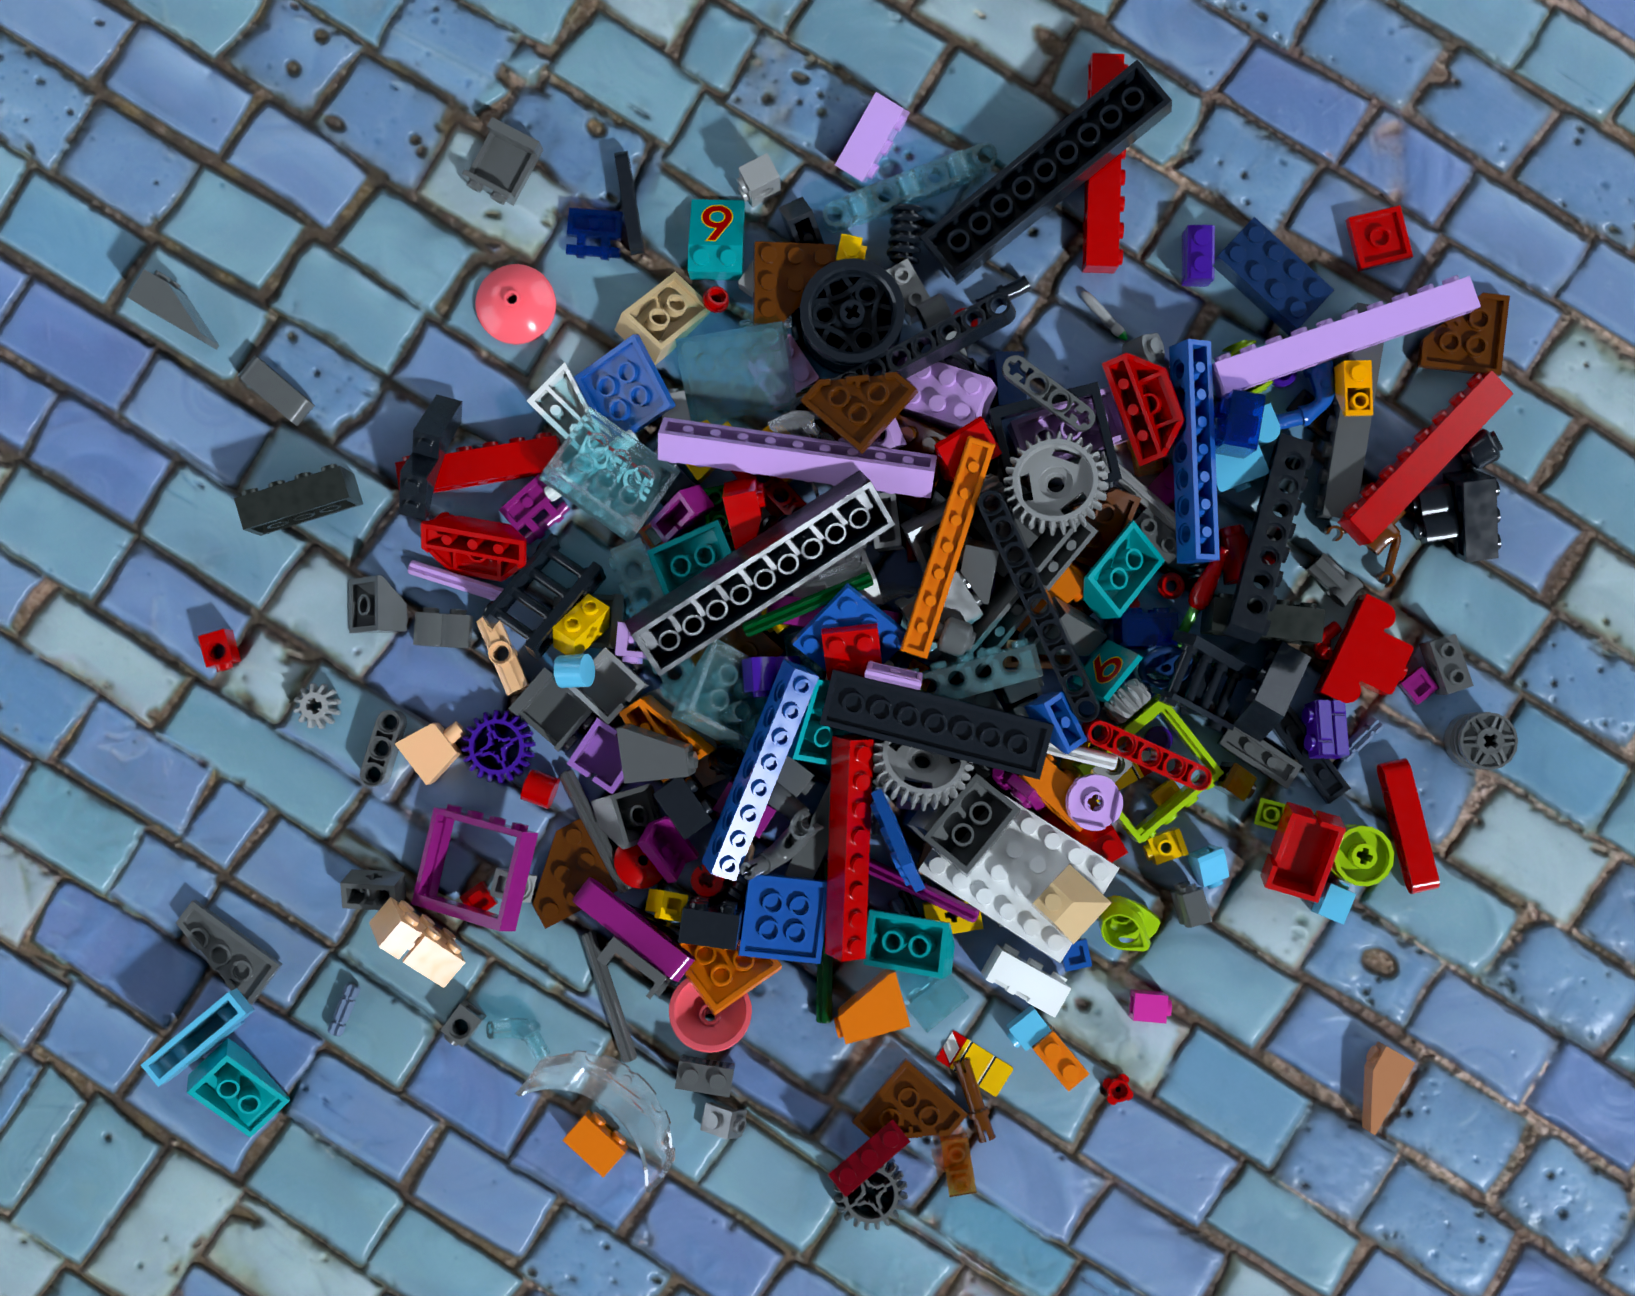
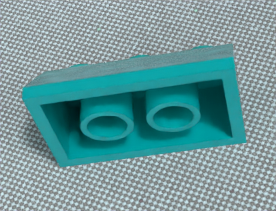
(1121, 573)
(909, 944)

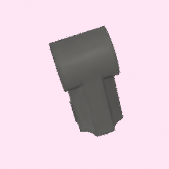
(1340, 585)

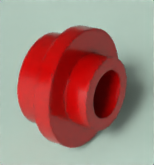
(718, 294)
(1177, 580)

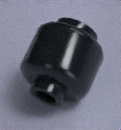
(1482, 449)

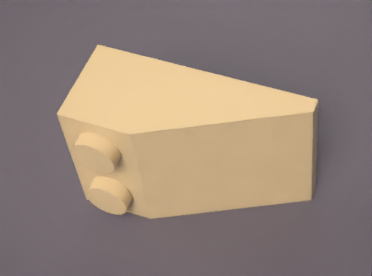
(663, 316)

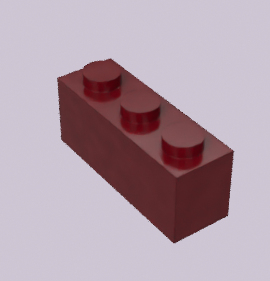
(869, 1158)

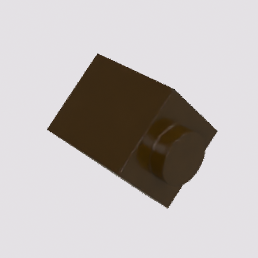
(1236, 781)

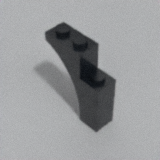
(429, 447)

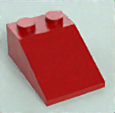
(743, 507)
(1103, 842)

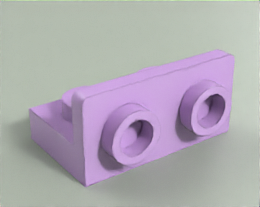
(626, 646)

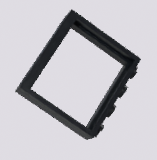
(1029, 405)

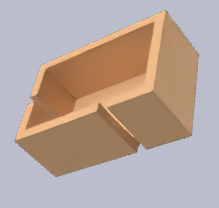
(431, 949)

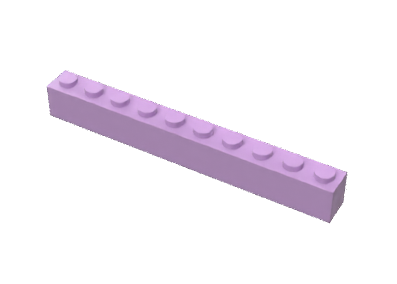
(1345, 336)
(794, 456)

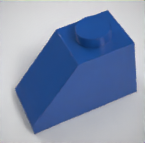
(1056, 710)

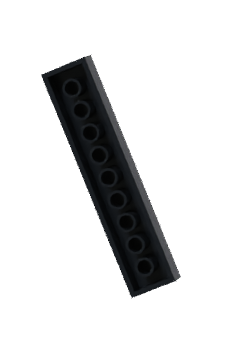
(1047, 172)
(759, 573)

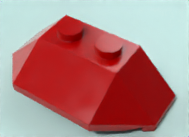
(1145, 405)
(474, 546)

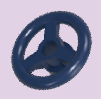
(1162, 662)

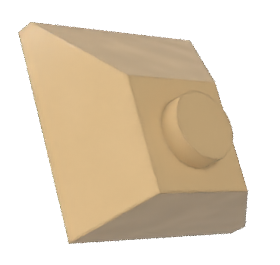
(1071, 904)

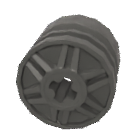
(1466, 743)

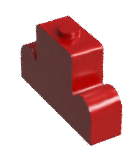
(1365, 654)

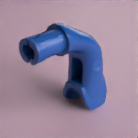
(1323, 385)

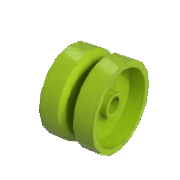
(1374, 857)

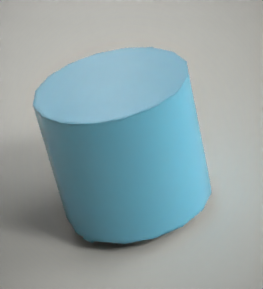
(574, 670)

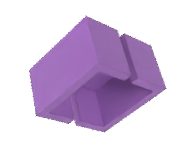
(600, 755)

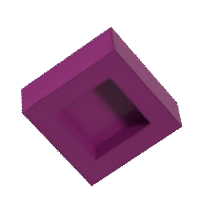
(1418, 685)

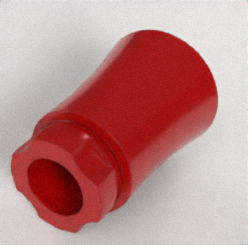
(1235, 541)

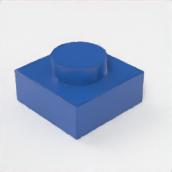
(1077, 956)

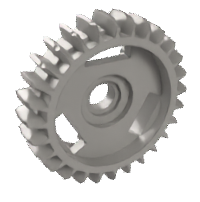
(1042, 468)
(899, 765)

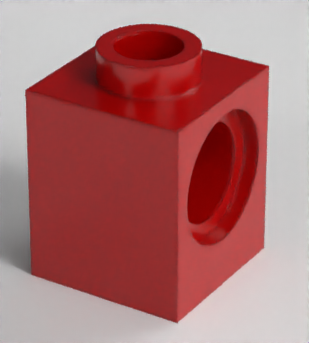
(209, 644)

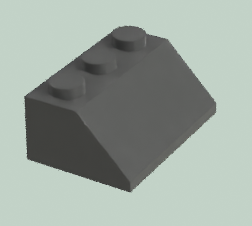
(971, 825)

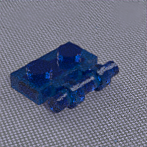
(594, 225)

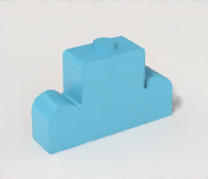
(1239, 472)
(198, 1037)

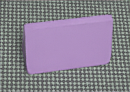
(894, 675)

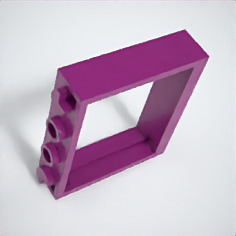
(434, 858)

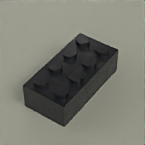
(711, 922)

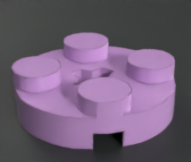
(1102, 815)

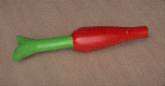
(1203, 590)

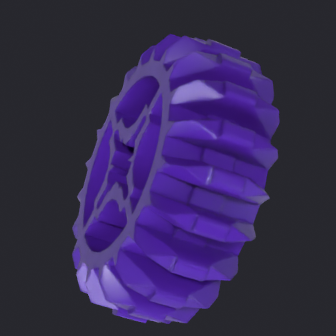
(494, 734)

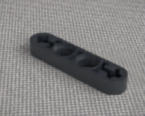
(629, 203)

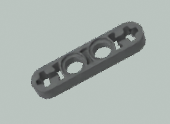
(1045, 397)

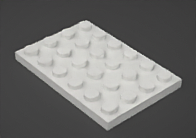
(1017, 873)

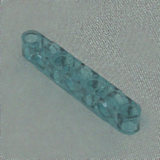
(910, 187)

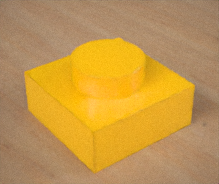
(1164, 792)

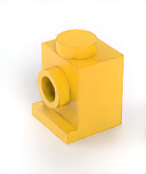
(851, 247)
(1175, 840)
(666, 904)

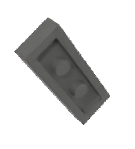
(1260, 756)

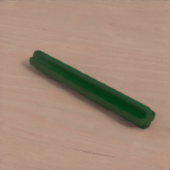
(803, 605)

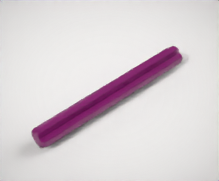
(928, 894)

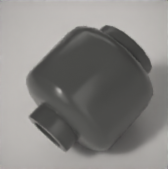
(955, 636)

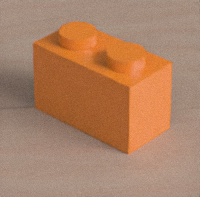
(1060, 1060)
(596, 1142)

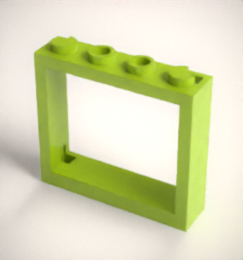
(1185, 796)

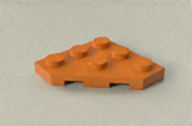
(724, 976)

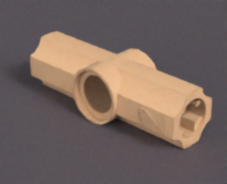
(510, 669)

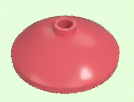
(525, 318)
(689, 1024)

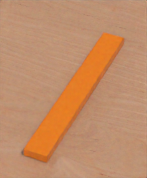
(947, 547)

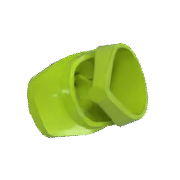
(1128, 920)

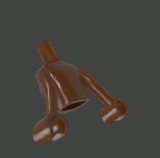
(1389, 535)

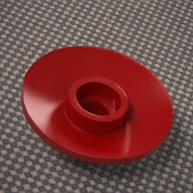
(632, 872)

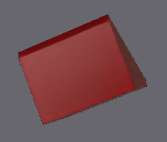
(951, 448)

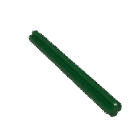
(824, 978)

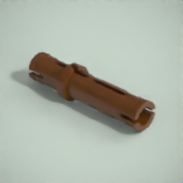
(974, 1100)

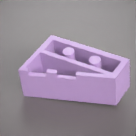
(872, 138)

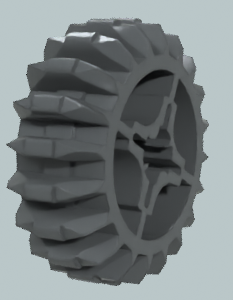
(881, 1212)

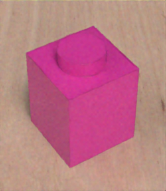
(1149, 1006)

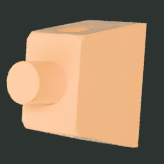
(432, 749)

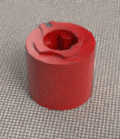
(540, 788)
(704, 882)

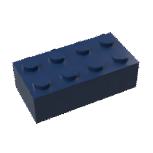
(1272, 276)

